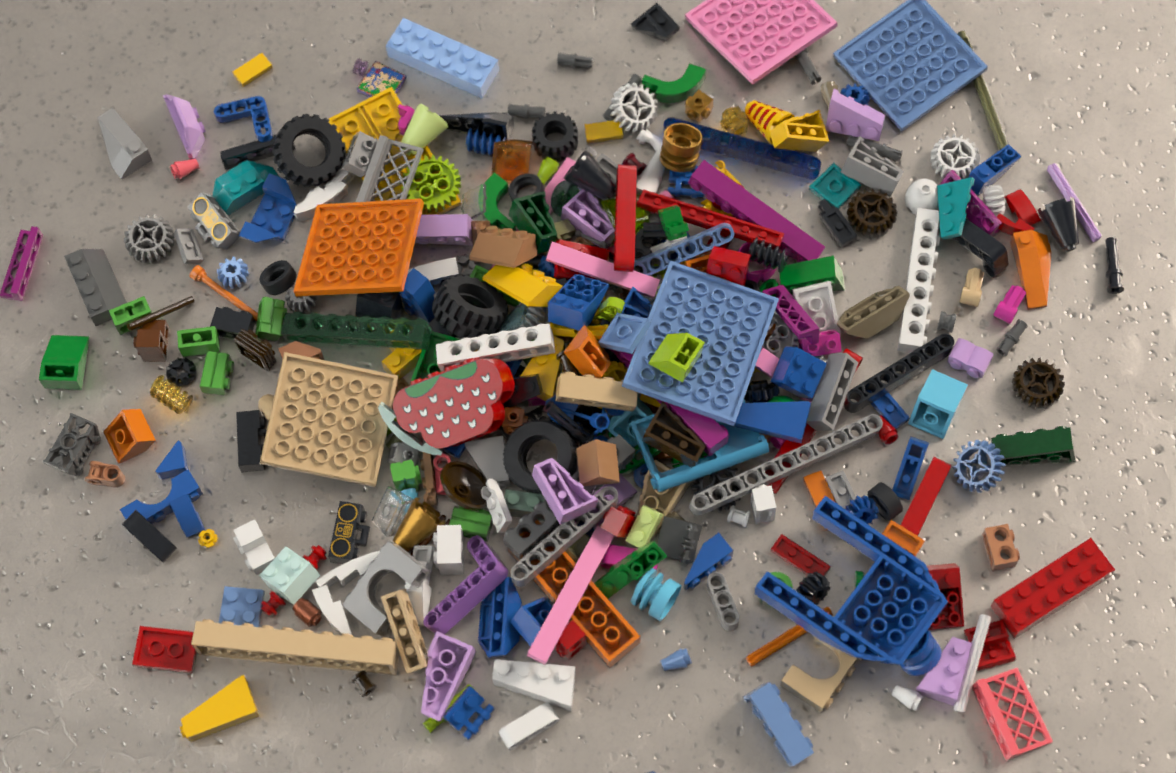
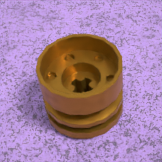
(680, 147)

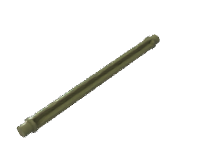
(987, 103)

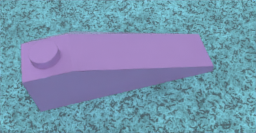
(445, 670)

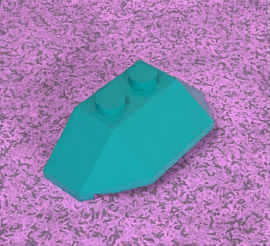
(241, 185)

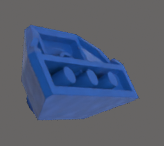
(497, 609)

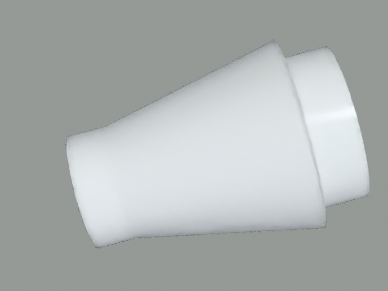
(910, 698)

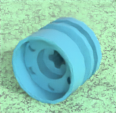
(658, 595)

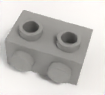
(359, 154)

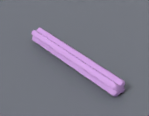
(1068, 192)

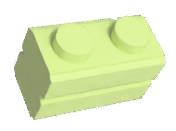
(644, 526)

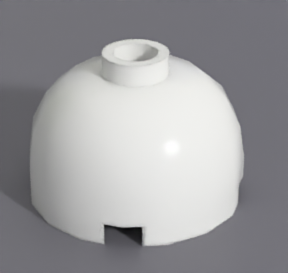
(922, 194)

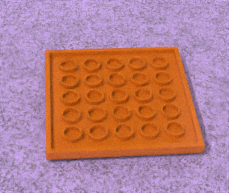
(359, 247)

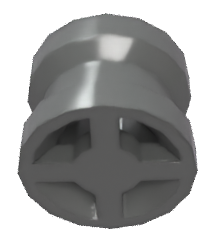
(946, 321)

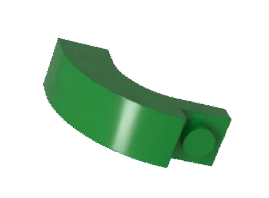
(676, 90)
(495, 190)

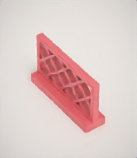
(995, 717)

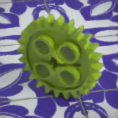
(438, 196)

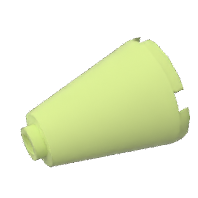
(423, 128)

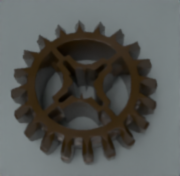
(867, 204)
(1047, 373)

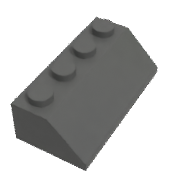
(95, 283)

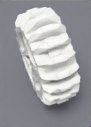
(636, 93)
(966, 160)

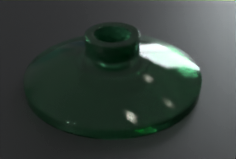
(561, 195)

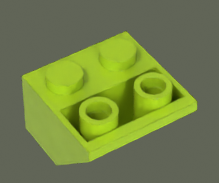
(677, 355)

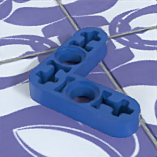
(255, 112)

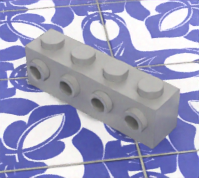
(831, 391)

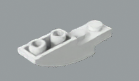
(333, 193)
(421, 595)

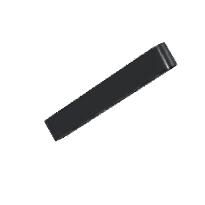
(893, 378)

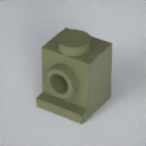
(564, 230)

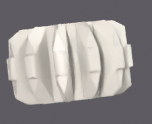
(994, 199)

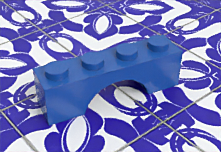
(181, 485)

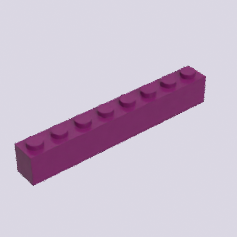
(747, 207)
(705, 428)

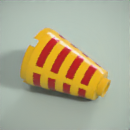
(765, 117)

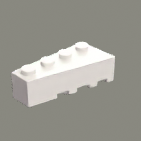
(538, 681)

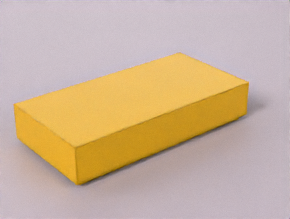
(252, 69)
(603, 131)

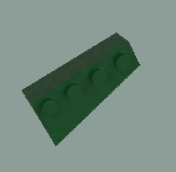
(1036, 446)

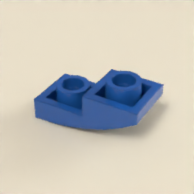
(187, 515)

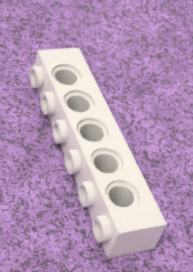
(503, 340)

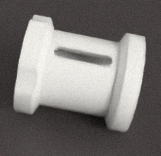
(738, 516)

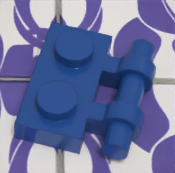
(682, 178)
(464, 708)

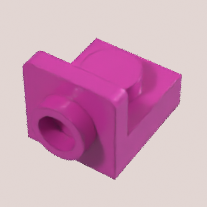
(406, 113)

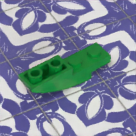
(630, 568)

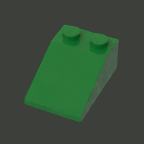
(428, 358)

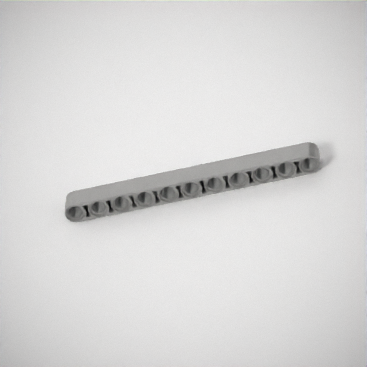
(792, 457)

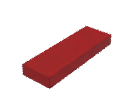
(798, 556)

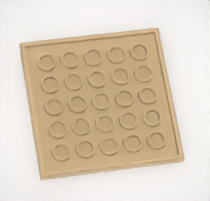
(328, 419)

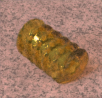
(169, 396)

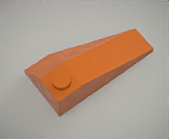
(1033, 263)

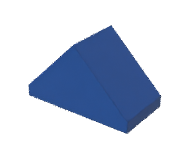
(173, 463)

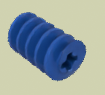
(481, 143)

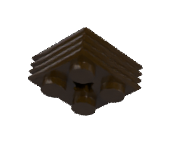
(255, 349)

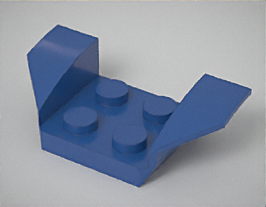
(273, 214)

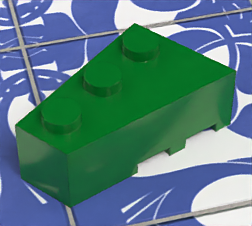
(811, 273)

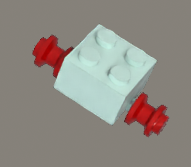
(290, 577)

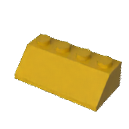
(523, 284)

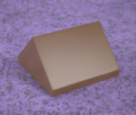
(598, 463)

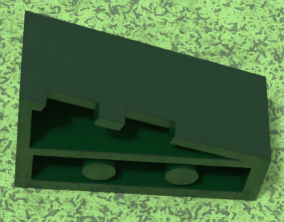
(532, 215)

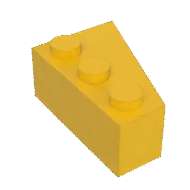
(801, 133)

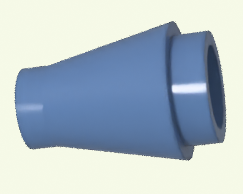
(676, 660)

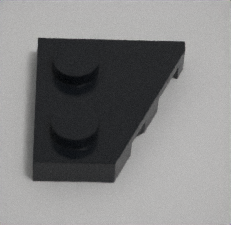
(656, 23)

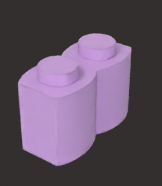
(970, 358)

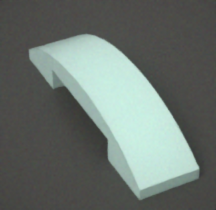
(389, 416)

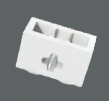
(763, 504)

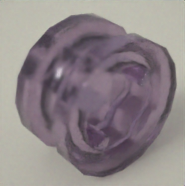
(360, 67)

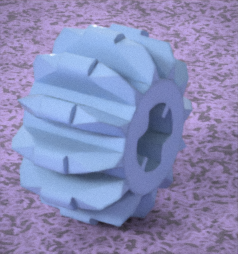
(239, 275)

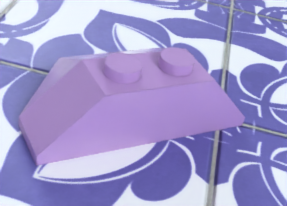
(186, 123)

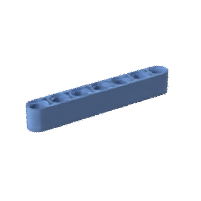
(679, 247)

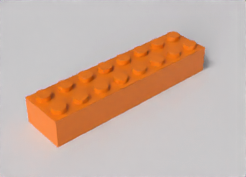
(601, 622)

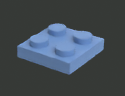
(624, 333)
(242, 606)

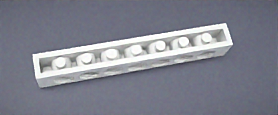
(923, 220)

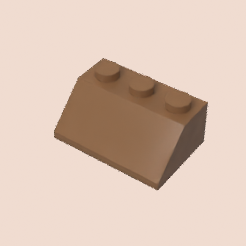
(504, 247)

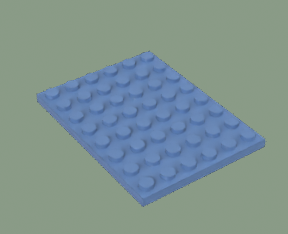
(730, 323)

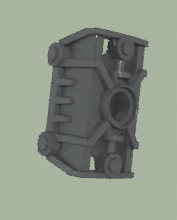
(79, 450)

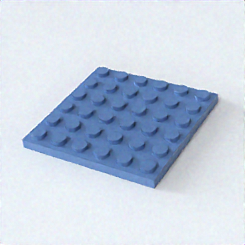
(910, 62)

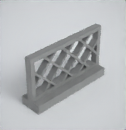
(377, 165)

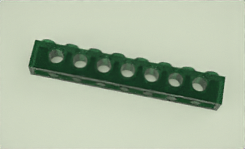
(346, 335)

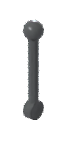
(578, 233)

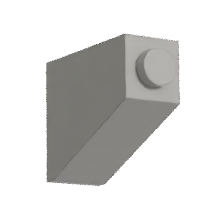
(489, 459)

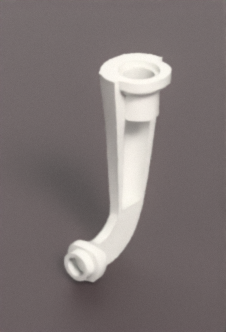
(653, 173)

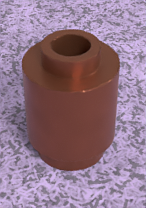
(307, 612)

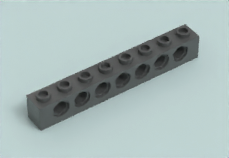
(522, 546)

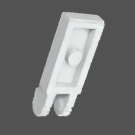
(496, 505)

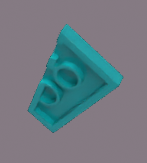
(952, 206)

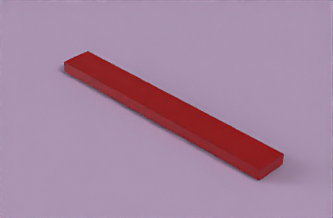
(707, 219)

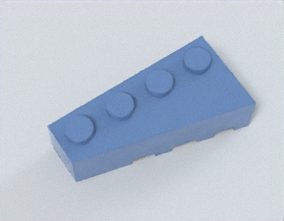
(779, 723)

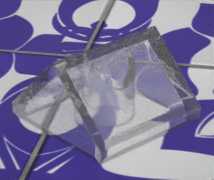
(391, 511)

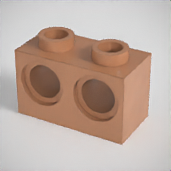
(995, 547)

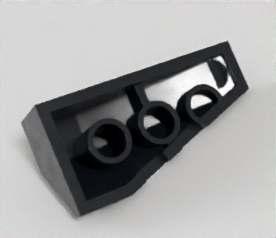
(490, 122)

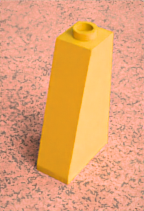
(221, 711)

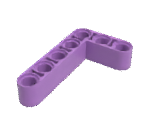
(471, 590)

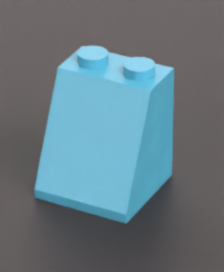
(937, 404)

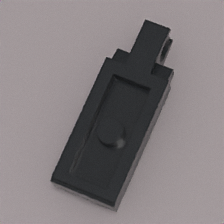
(836, 223)

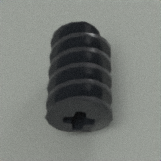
(768, 255)

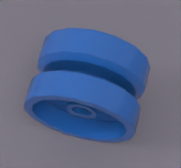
(923, 656)

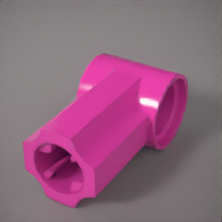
(1009, 306)

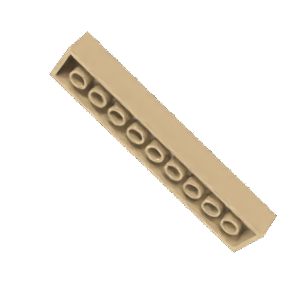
(296, 647)

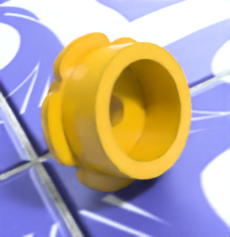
(212, 538)

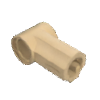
(972, 291)

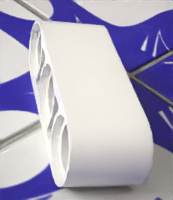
(529, 725)

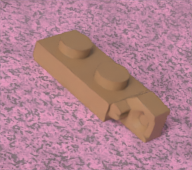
(429, 480)

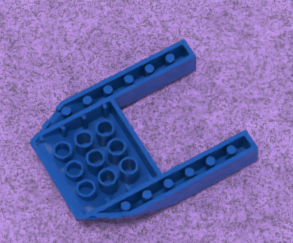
(885, 610)

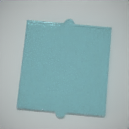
(515, 318)

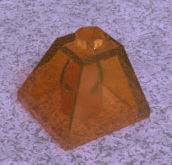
(511, 158)

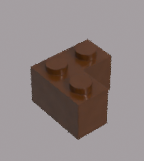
(152, 341)

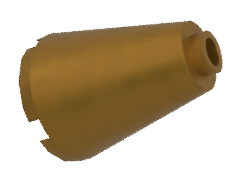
(417, 525)

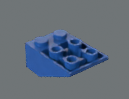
(576, 302)

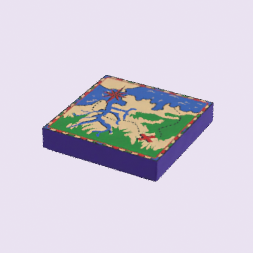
(379, 79)

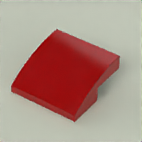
(996, 646)

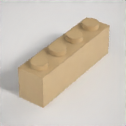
(595, 392)

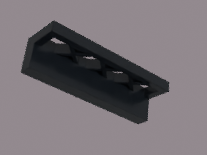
(251, 151)

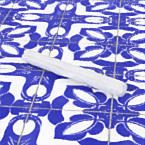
(972, 663)

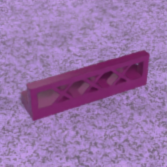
(977, 214)
(23, 267)
(800, 321)

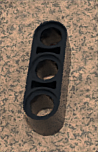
(149, 536)

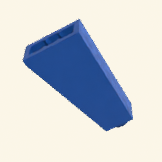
(775, 419)

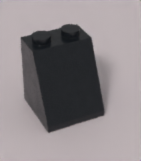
(379, 304)

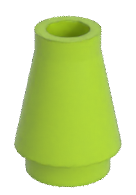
(547, 169)

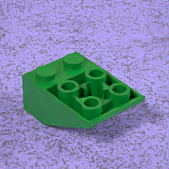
(64, 362)

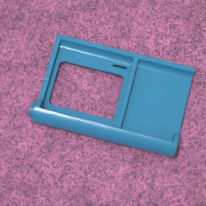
(741, 447)

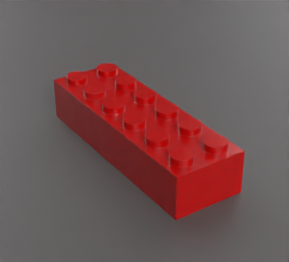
(1052, 588)

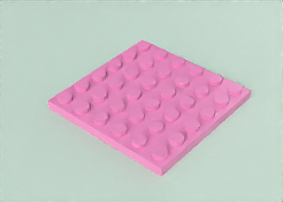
(760, 33)

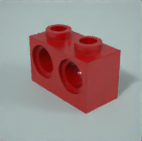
(571, 641)

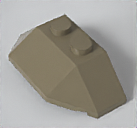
(874, 313)

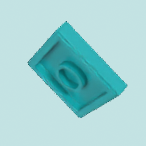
(834, 186)

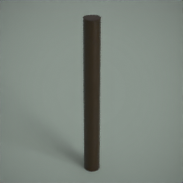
(160, 313)

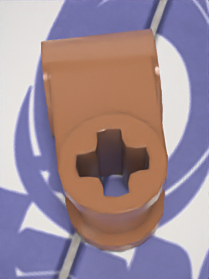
(101, 475)

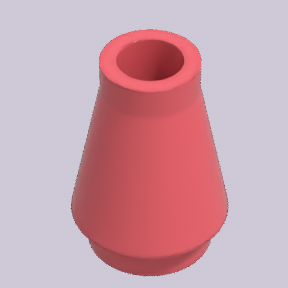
(183, 168)

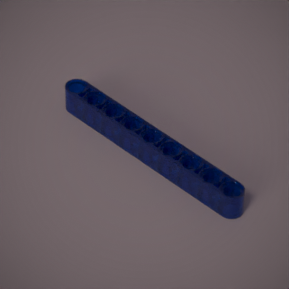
(751, 147)

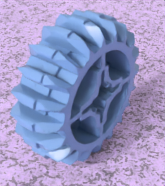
(976, 474)

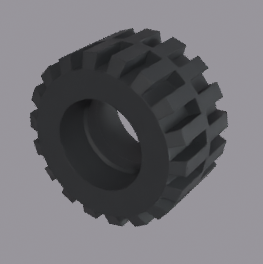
(555, 124)

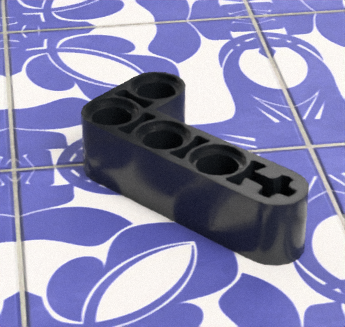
(984, 246)

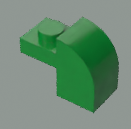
(673, 222)

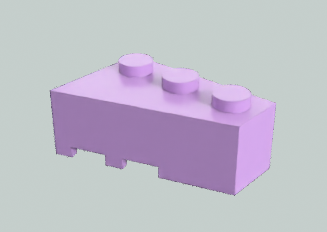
(588, 217)

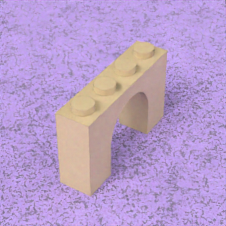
(815, 691)

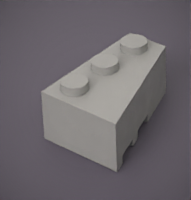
(871, 169)

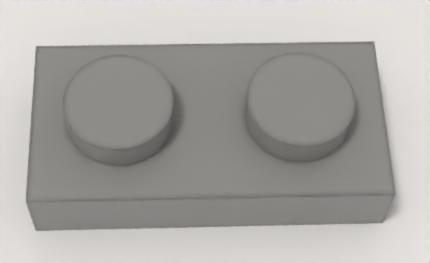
(188, 246)
(840, 488)

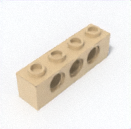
(405, 630)

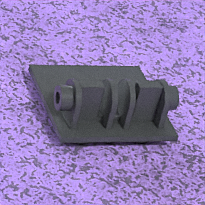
(679, 539)

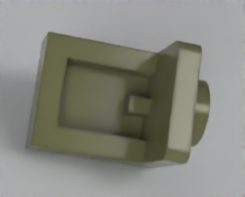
(578, 547)

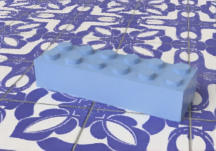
(442, 58)

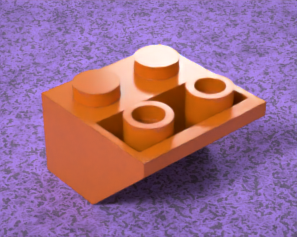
(588, 354)

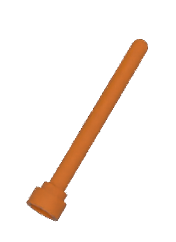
(200, 275)

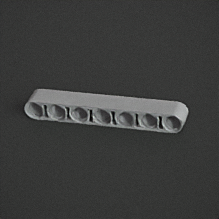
(559, 544)

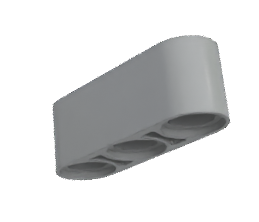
(722, 592)

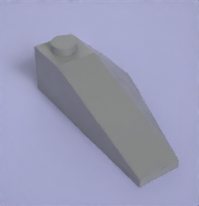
(122, 144)

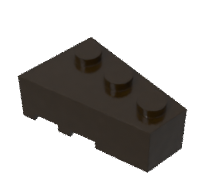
(673, 437)

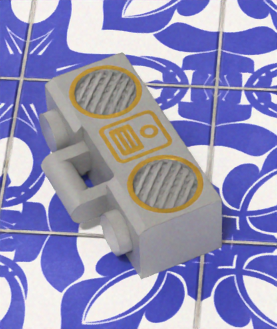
(215, 220)

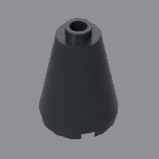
(590, 177)
(1062, 222)

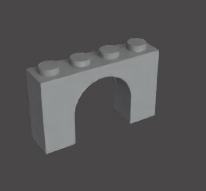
(362, 599)

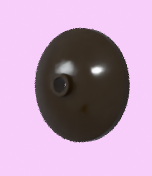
(463, 485)

